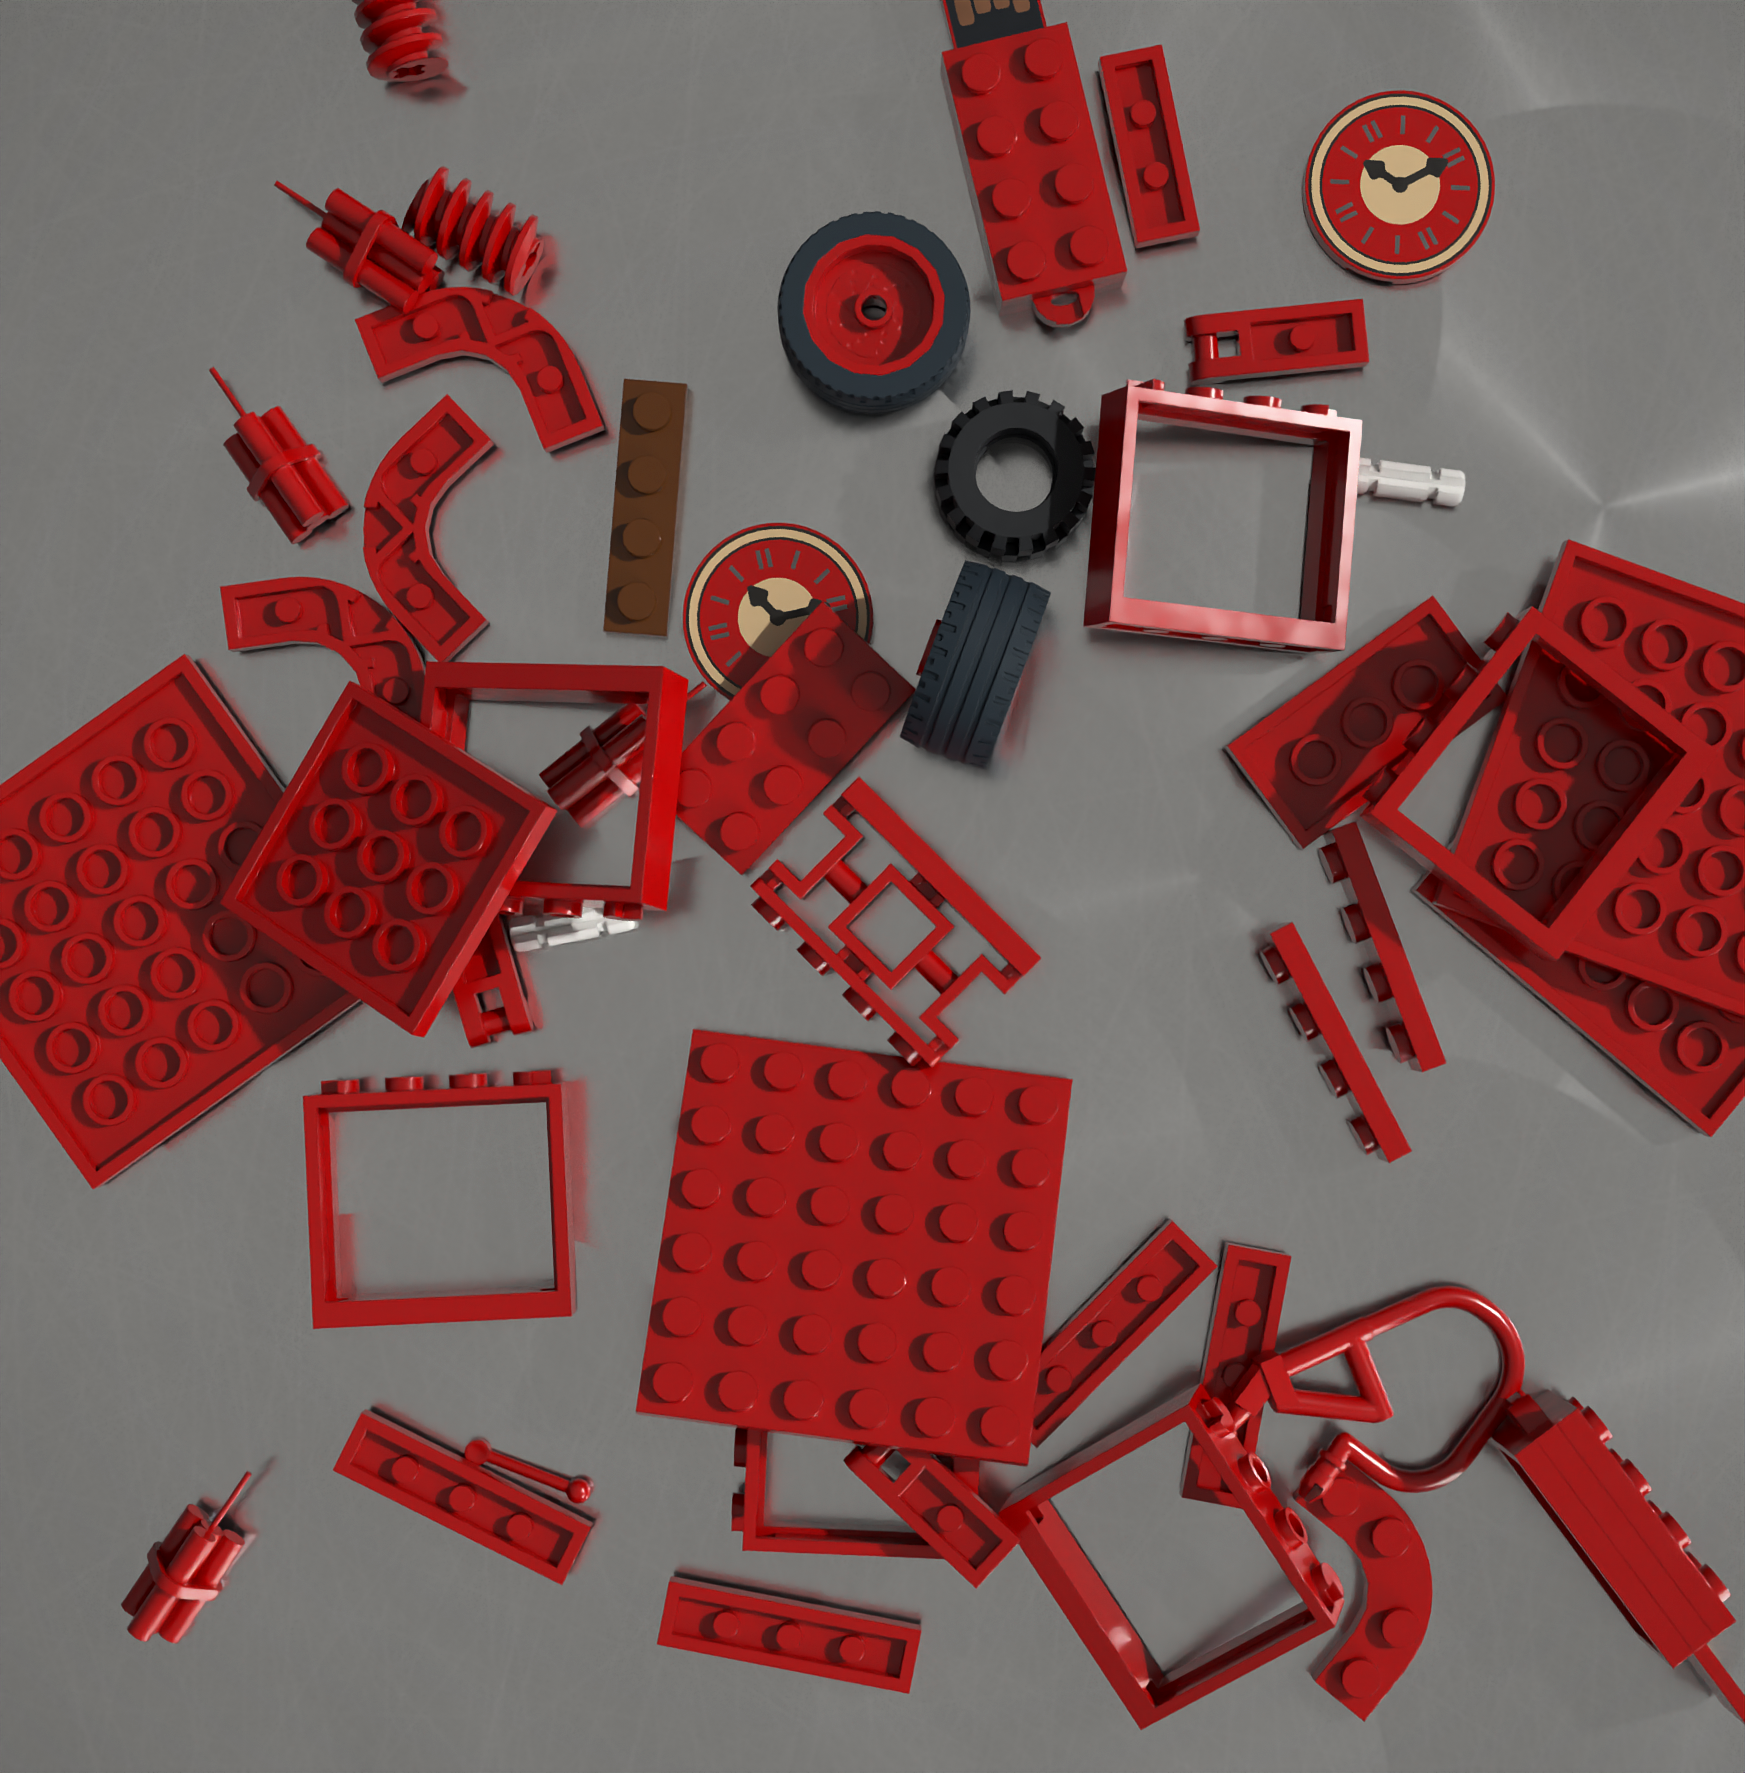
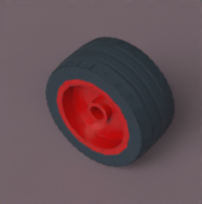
(865, 361)
(974, 664)

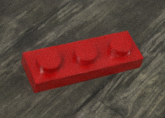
(1148, 146)

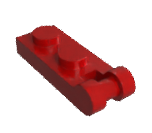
(1278, 341)
(490, 969)
(938, 1509)

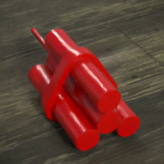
(371, 250)
(282, 470)
(601, 764)
(182, 1573)

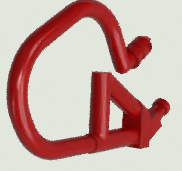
(1270, 1381)

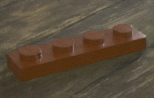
(645, 508)

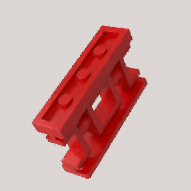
(926, 891)

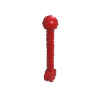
(480, 1451)

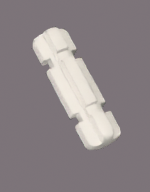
(1411, 482)
(529, 932)

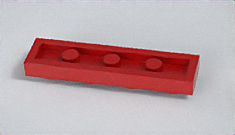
(1390, 973)
(1345, 1066)
(1115, 1324)
(1240, 1328)
(463, 1496)
(789, 1634)

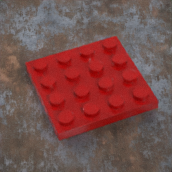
(387, 858)

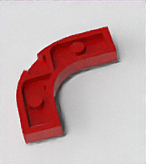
(495, 329)
(399, 521)
(330, 616)
(1394, 1591)

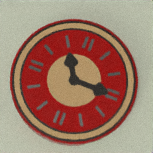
(1398, 186)
(758, 593)

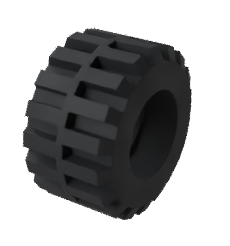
(1022, 422)

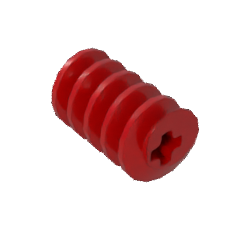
(397, 41)
(474, 231)

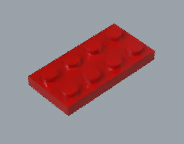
(1339, 732)
(785, 736)

